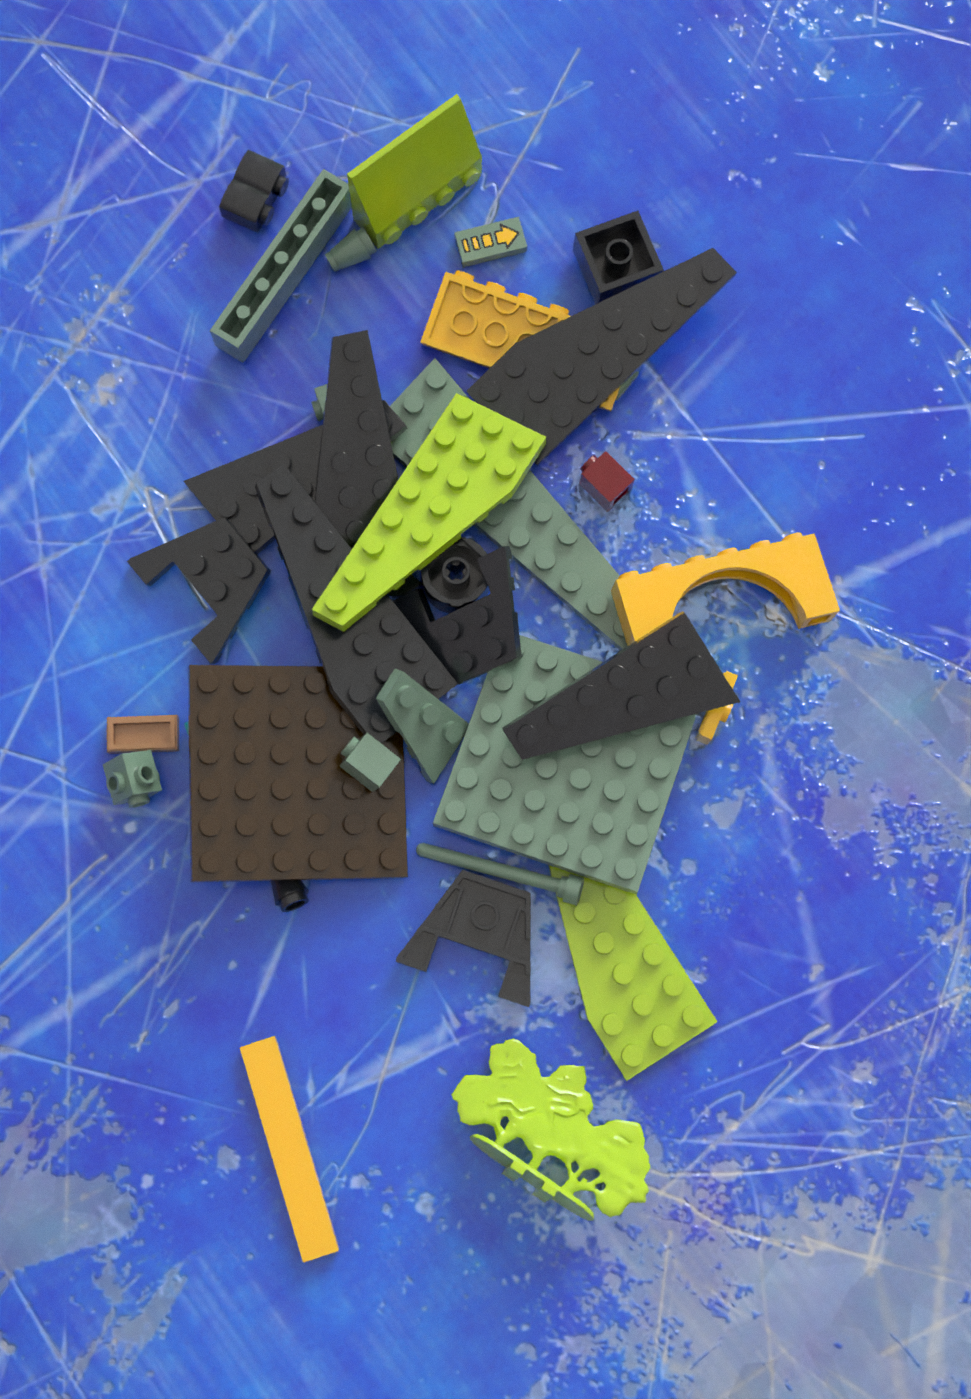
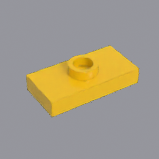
(712, 717)

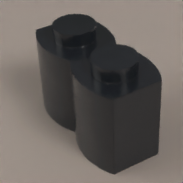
(253, 191)

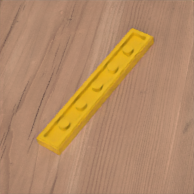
(289, 1149)

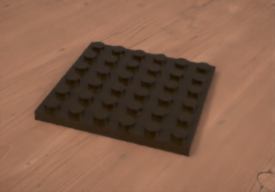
(272, 786)

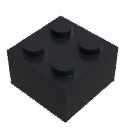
(616, 255)

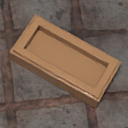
(142, 734)

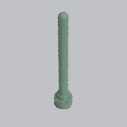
(567, 887)

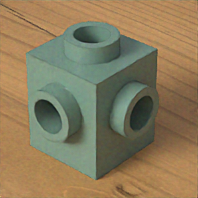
(132, 778)

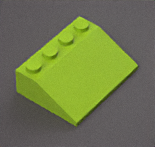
(415, 173)

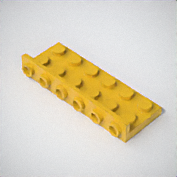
(485, 322)

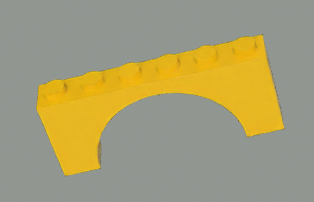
(786, 568)

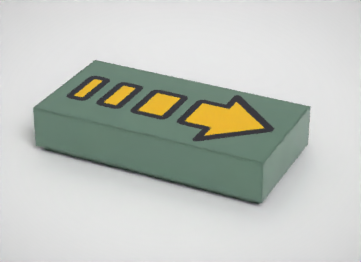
(490, 241)

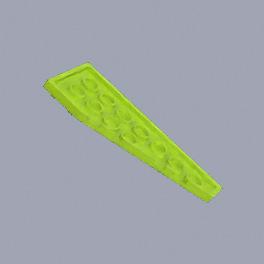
(451, 483)
(629, 977)

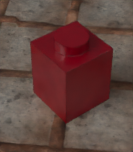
(605, 480)

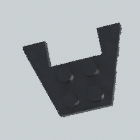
(219, 568)
(477, 635)
(484, 918)

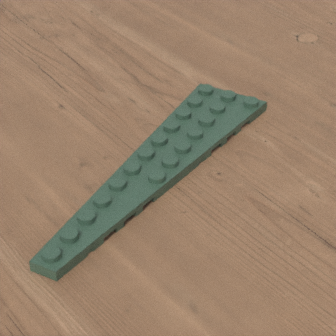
(530, 522)

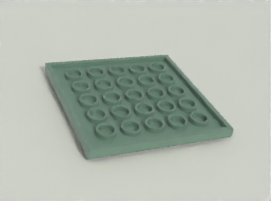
(572, 808)

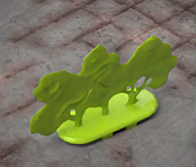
(553, 1121)

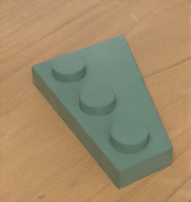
(423, 721)

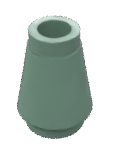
(351, 250)

